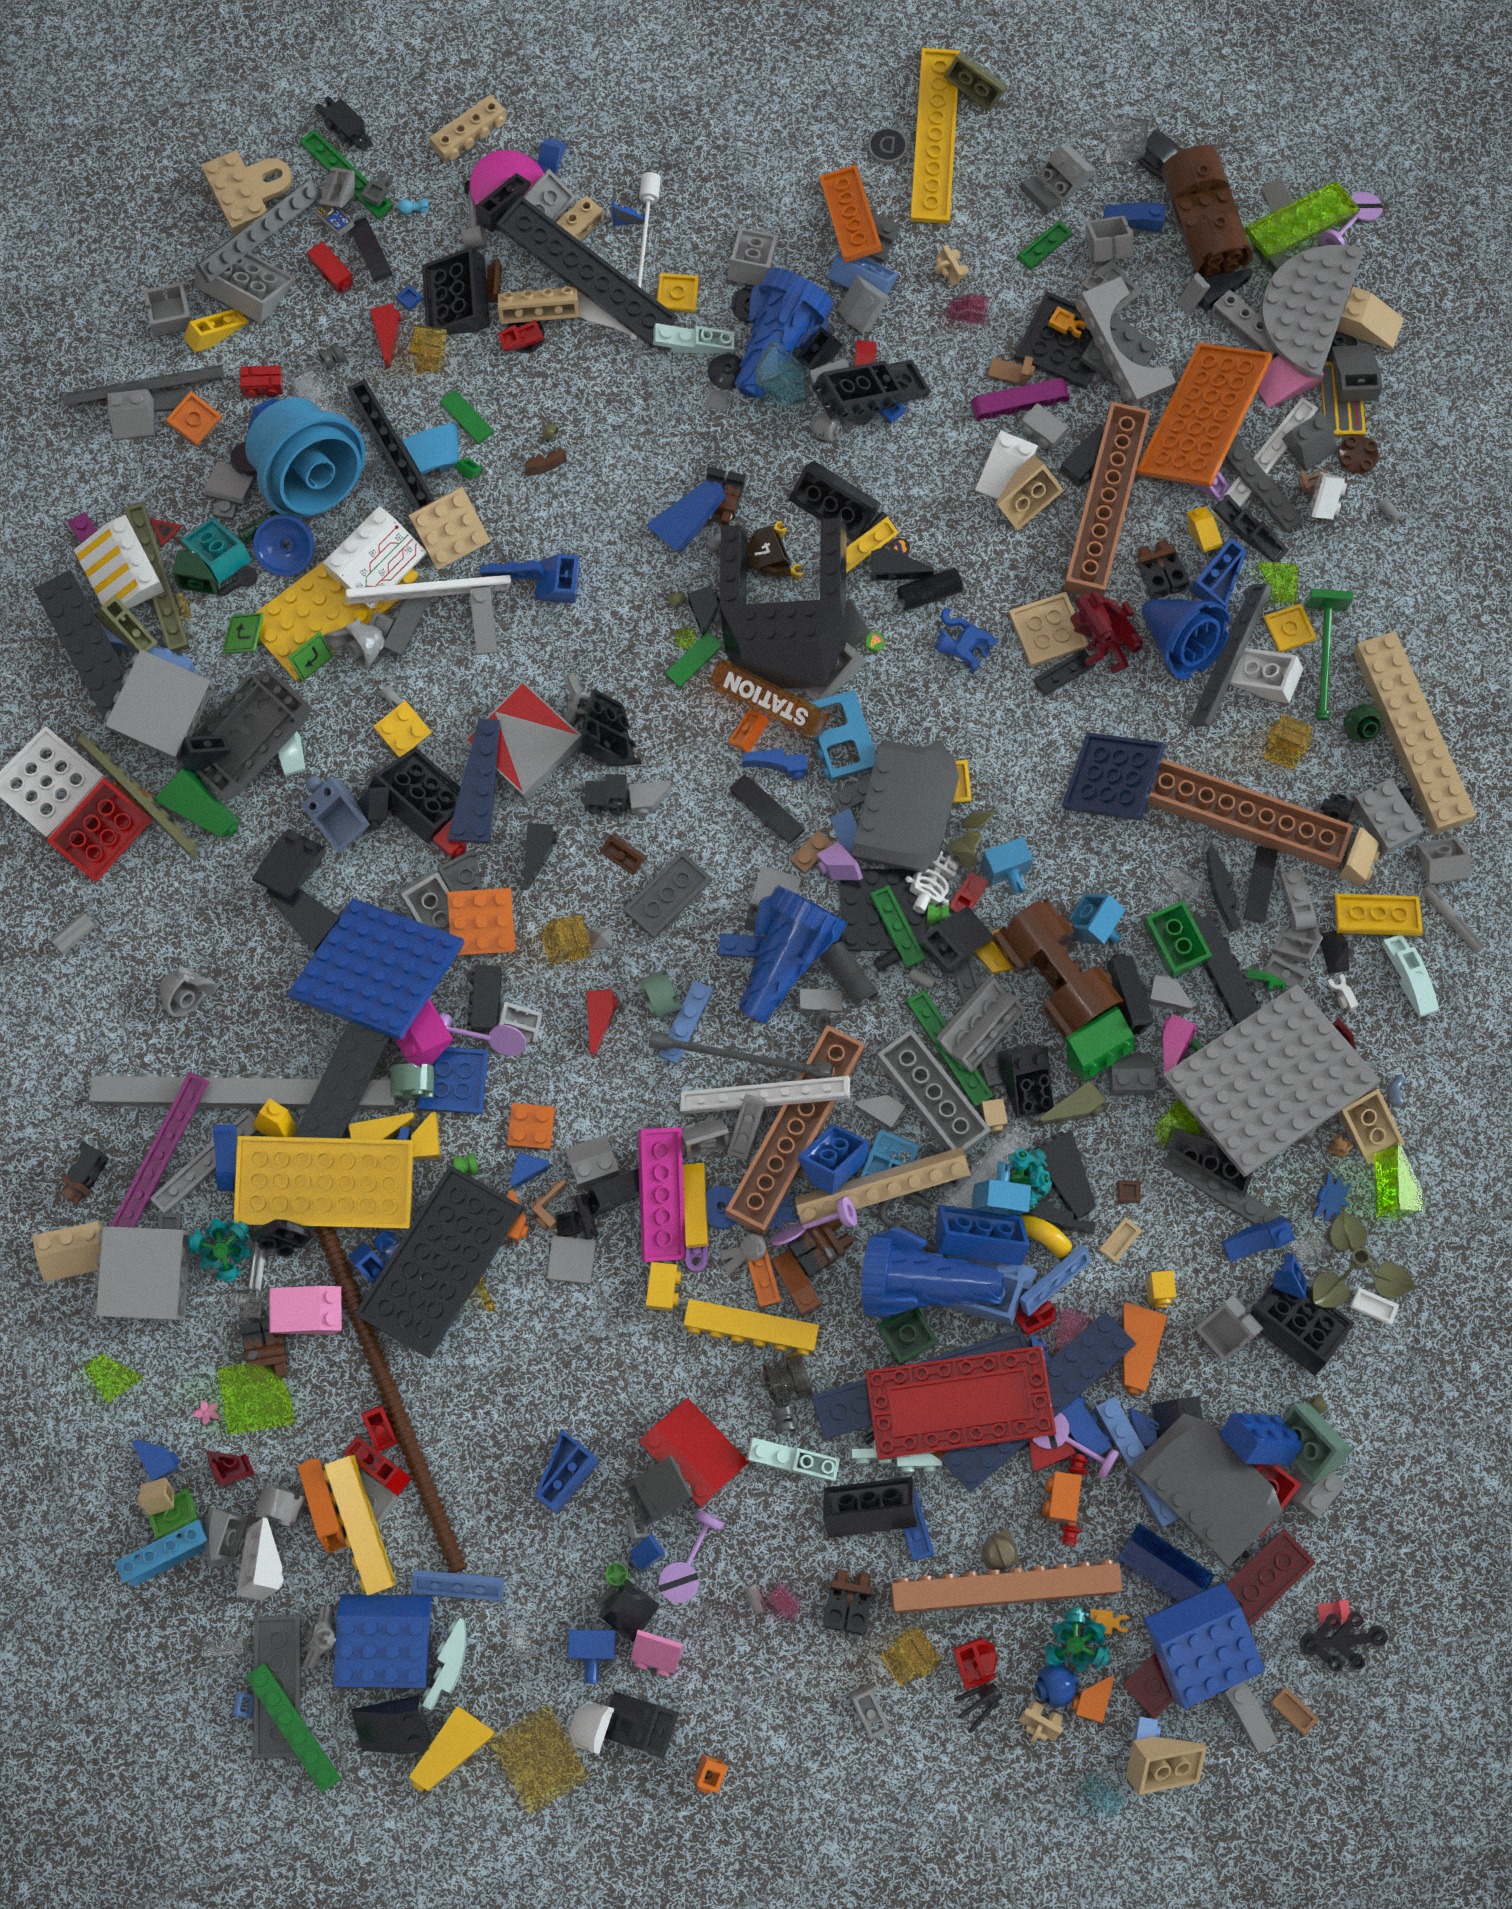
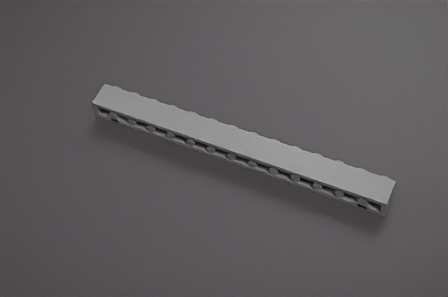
(225, 1092)

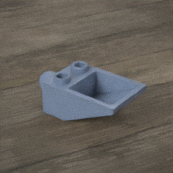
(334, 811)

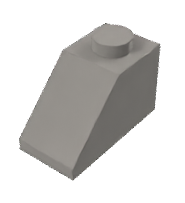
(648, 796)
(1169, 994)
(881, 1110)

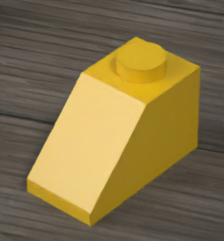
(1203, 529)
(275, 1121)
(427, 1139)

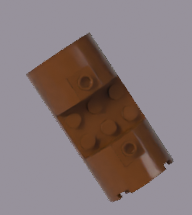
(1206, 211)
(1039, 940)

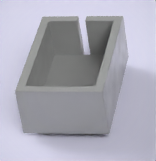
(1387, 816)

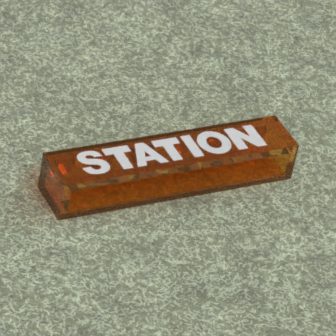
(769, 698)

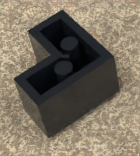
(607, 795)

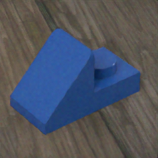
(1290, 1278)

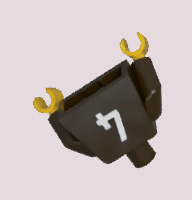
(769, 555)

